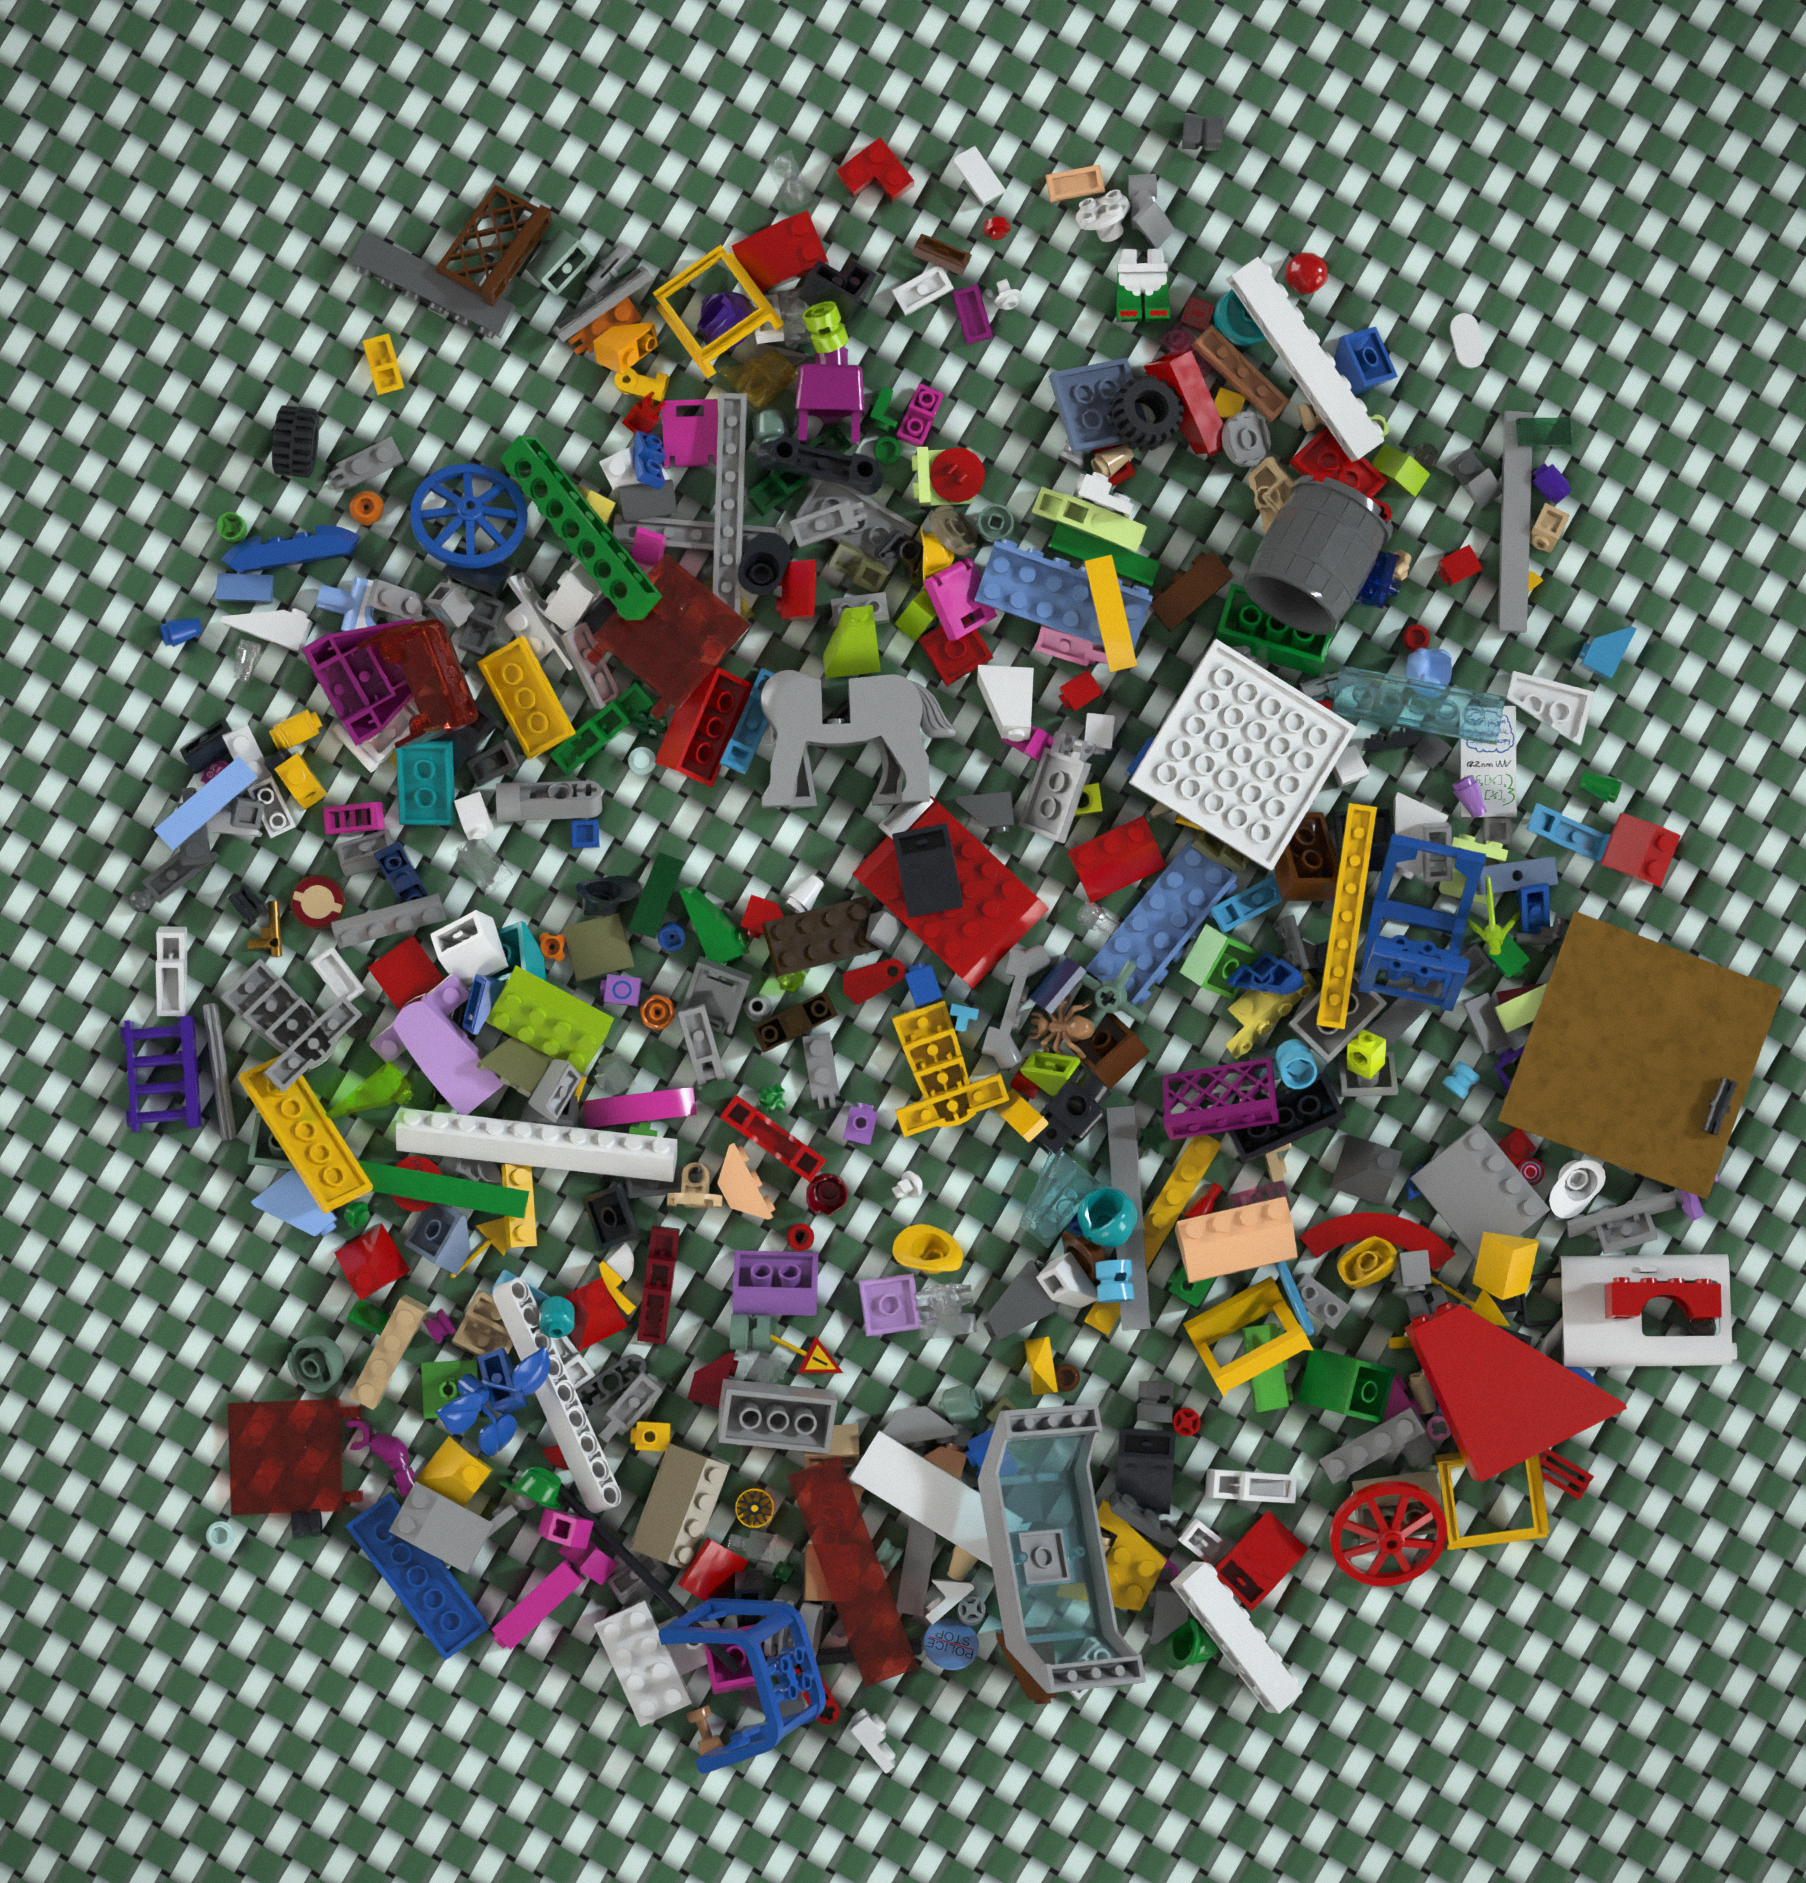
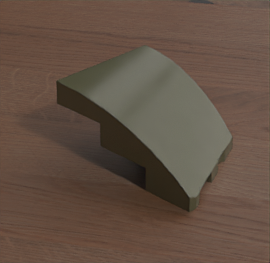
(517, 1065)

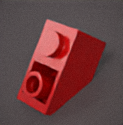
(758, 912)

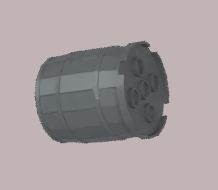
(1316, 555)

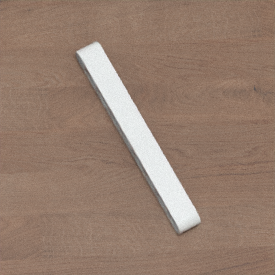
(559, 1399)

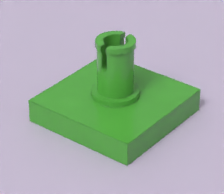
(441, 1383)

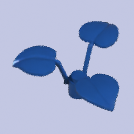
(462, 1412)

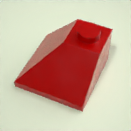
(371, 1262)
(595, 1314)

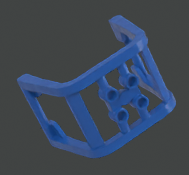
(1415, 958)
(776, 1727)

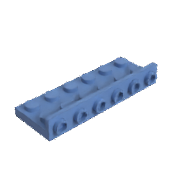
(1052, 593)
(1164, 922)

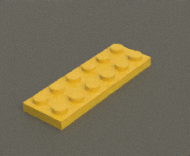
(308, 1139)

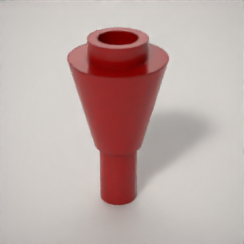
(1204, 1204)

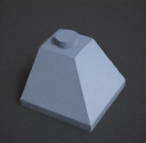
(441, 1237)

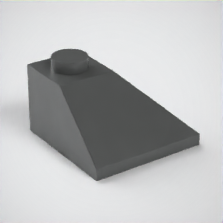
(1365, 1169)

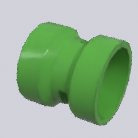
(231, 523)

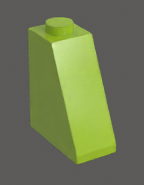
(853, 645)

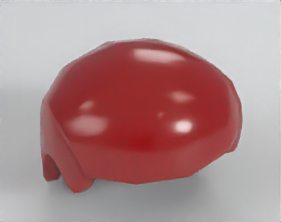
(1306, 273)

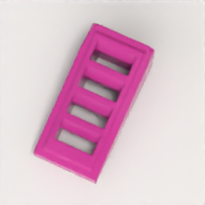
(377, 818)

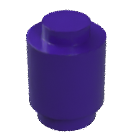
(1551, 483)

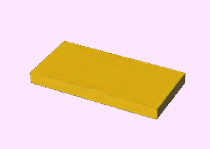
(526, 697)

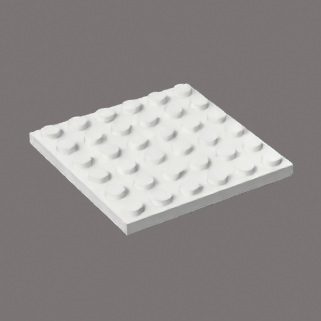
(1242, 755)

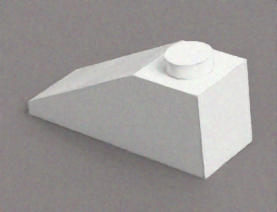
(278, 627)

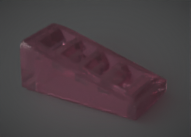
(1236, 1201)

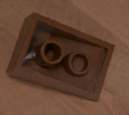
(1308, 863)

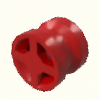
(1189, 1424)

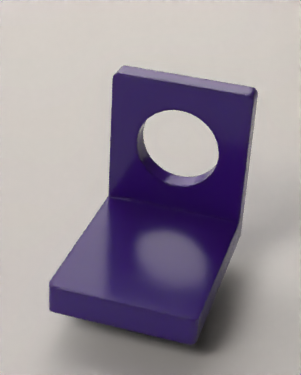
(1506, 1057)

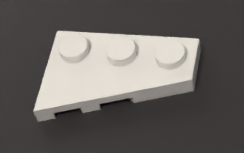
(1552, 703)

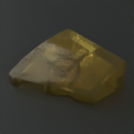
(760, 377)

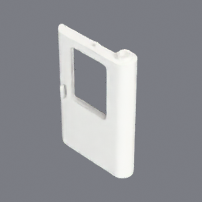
(1603, 1342)

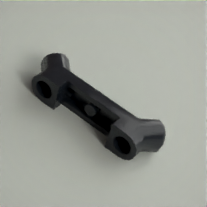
(792, 457)

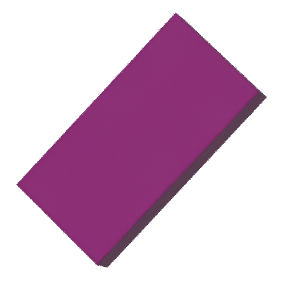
(972, 314)

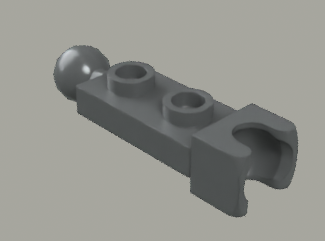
(166, 881)

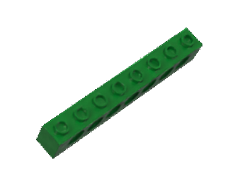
(580, 527)

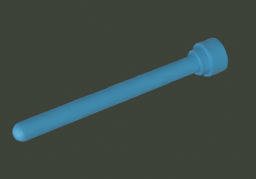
(1294, 1298)

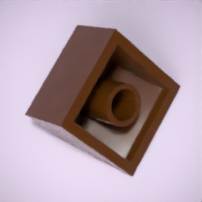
(1111, 1050)

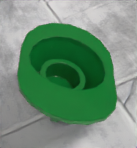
(538, 1485)

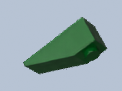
(716, 931)

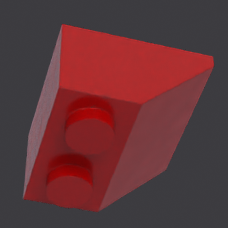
(798, 592)
(1640, 850)

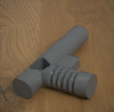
(1546, 935)

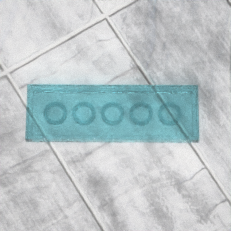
(1418, 705)

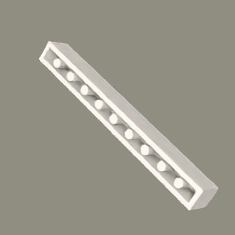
(536, 1144)

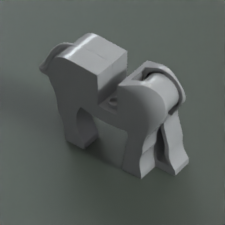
(879, 711)

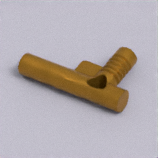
(269, 933)

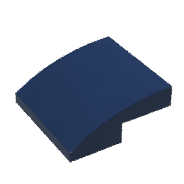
(1056, 984)

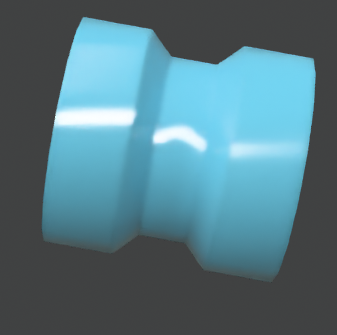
(1461, 1080)

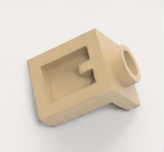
(1548, 528)
(1276, 1166)

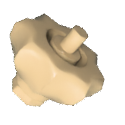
(1402, 565)

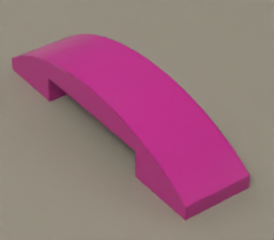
(639, 1107)

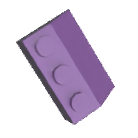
(775, 1283)

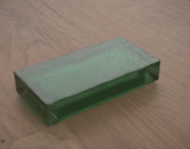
(1544, 432)

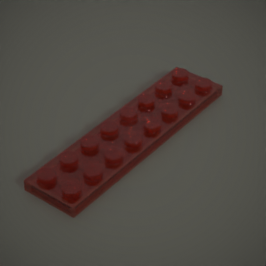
(852, 1571)

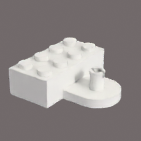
(646, 1668)

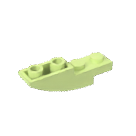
(1089, 519)

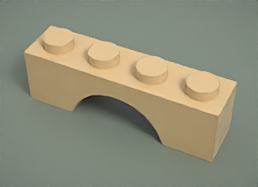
(388, 1352)

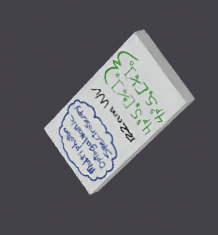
(1493, 768)

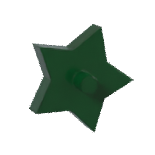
(1153, 1138)

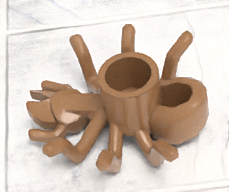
(1067, 1027)

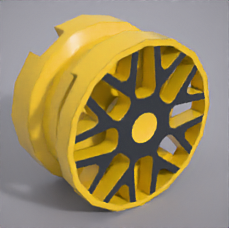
(754, 1507)

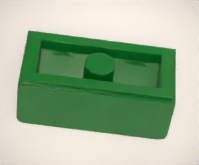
(369, 1317)

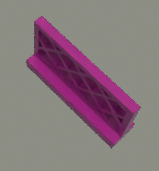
(1221, 1115)

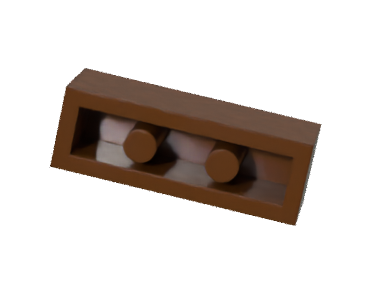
(1190, 590)

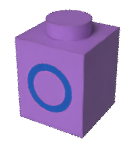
(621, 990)

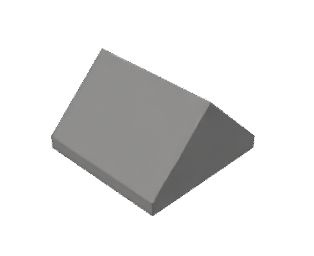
(1381, 1084)

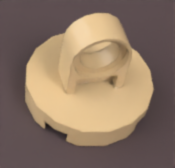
(695, 1194)

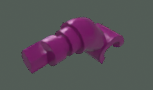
(387, 1447)

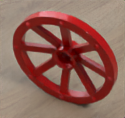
(1388, 1531)

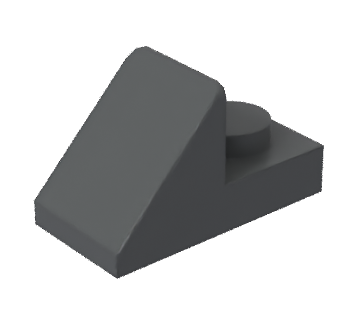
(1475, 478)
(493, 763)

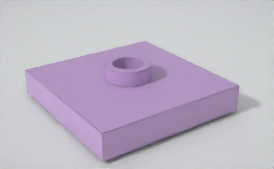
(889, 1304)

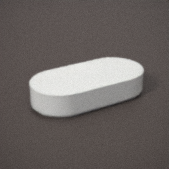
(1467, 341)

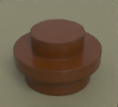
(1067, 1377)

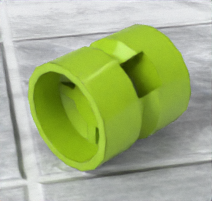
(825, 327)

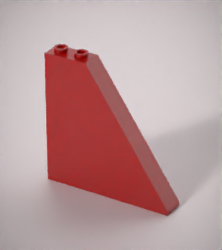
(1501, 1392)

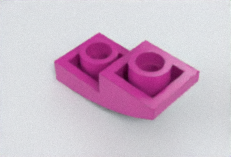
(920, 415)

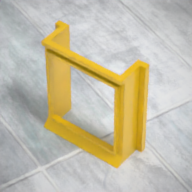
(703, 356)
(1235, 1314)
(1537, 1499)

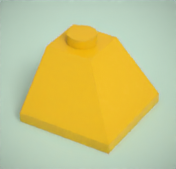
(454, 1472)

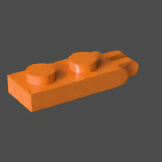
(621, 314)

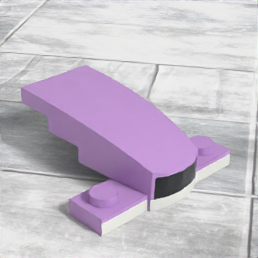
(440, 1046)

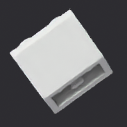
(470, 947)

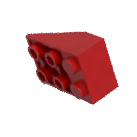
(1259, 1560)

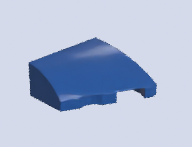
(1268, 975)

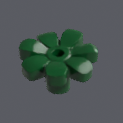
(648, 723)

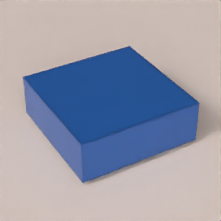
(585, 834)

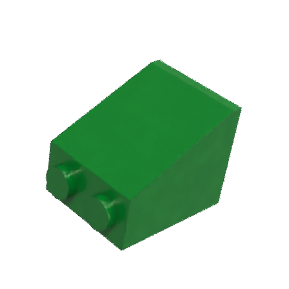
(1346, 1385)

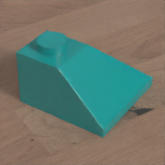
(520, 950)

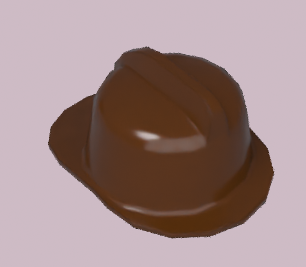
(1084, 1252)

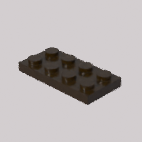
(819, 936)

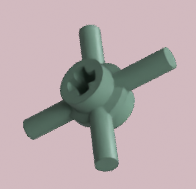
(1120, 992)

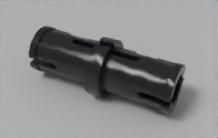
(1719, 1106)

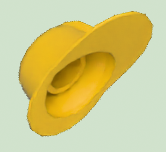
(935, 555)

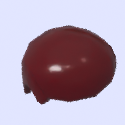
(826, 1194)

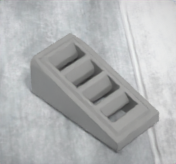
(1446, 875)

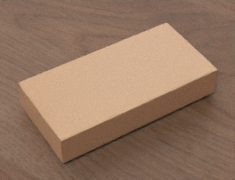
(1075, 183)

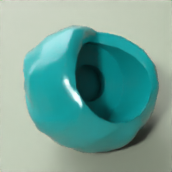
(1107, 1217)

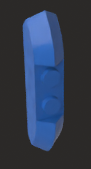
(326, 544)

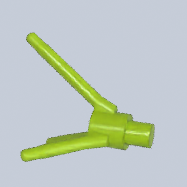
(1493, 933)

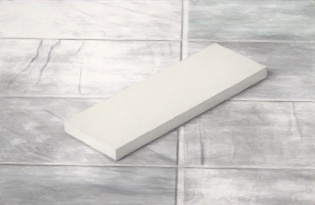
(924, 1493)

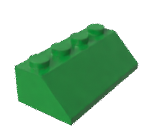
(1268, 639)

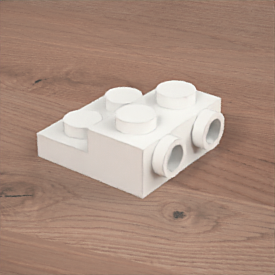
(1096, 491)
(870, 1733)

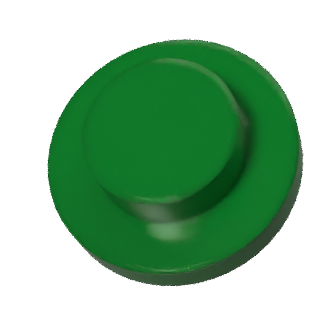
(356, 1214)

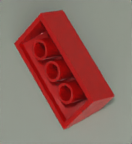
(704, 727)

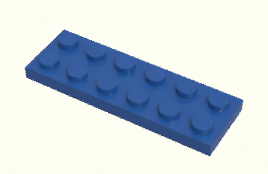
(418, 1580)

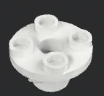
(1104, 215)

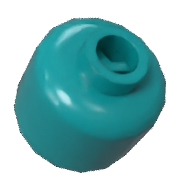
(556, 1317)

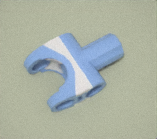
(348, 603)

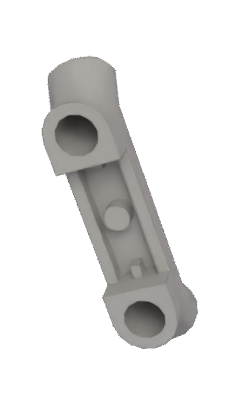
(999, 1041)

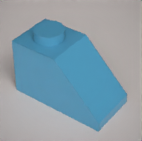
(1606, 652)

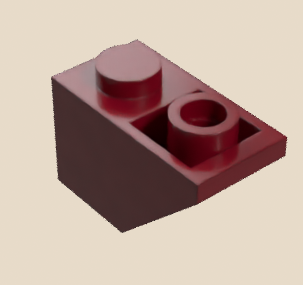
(708, 1380)

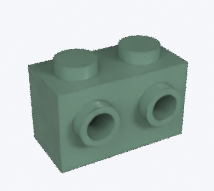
(559, 262)

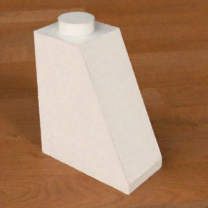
(1008, 698)
(1407, 821)

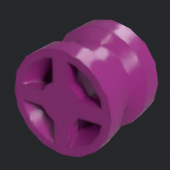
(439, 1325)

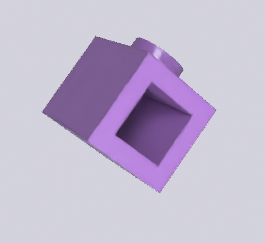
(860, 1124)

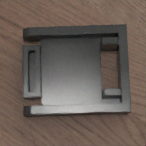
(720, 997)

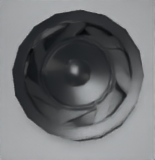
(245, 906)

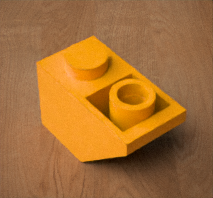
(625, 345)

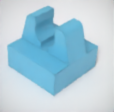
(963, 1014)

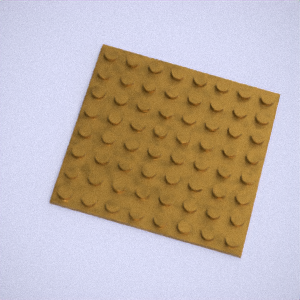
(1636, 1053)

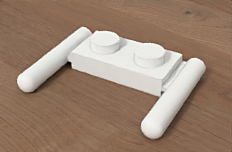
(380, 746)

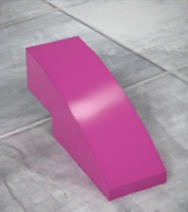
(647, 548)

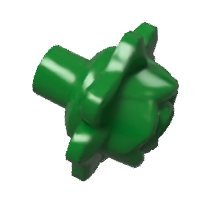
(771, 1098)

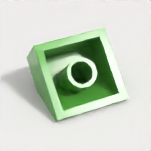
(1217, 958)

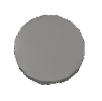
(1246, 439)

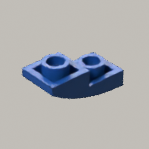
(647, 457)

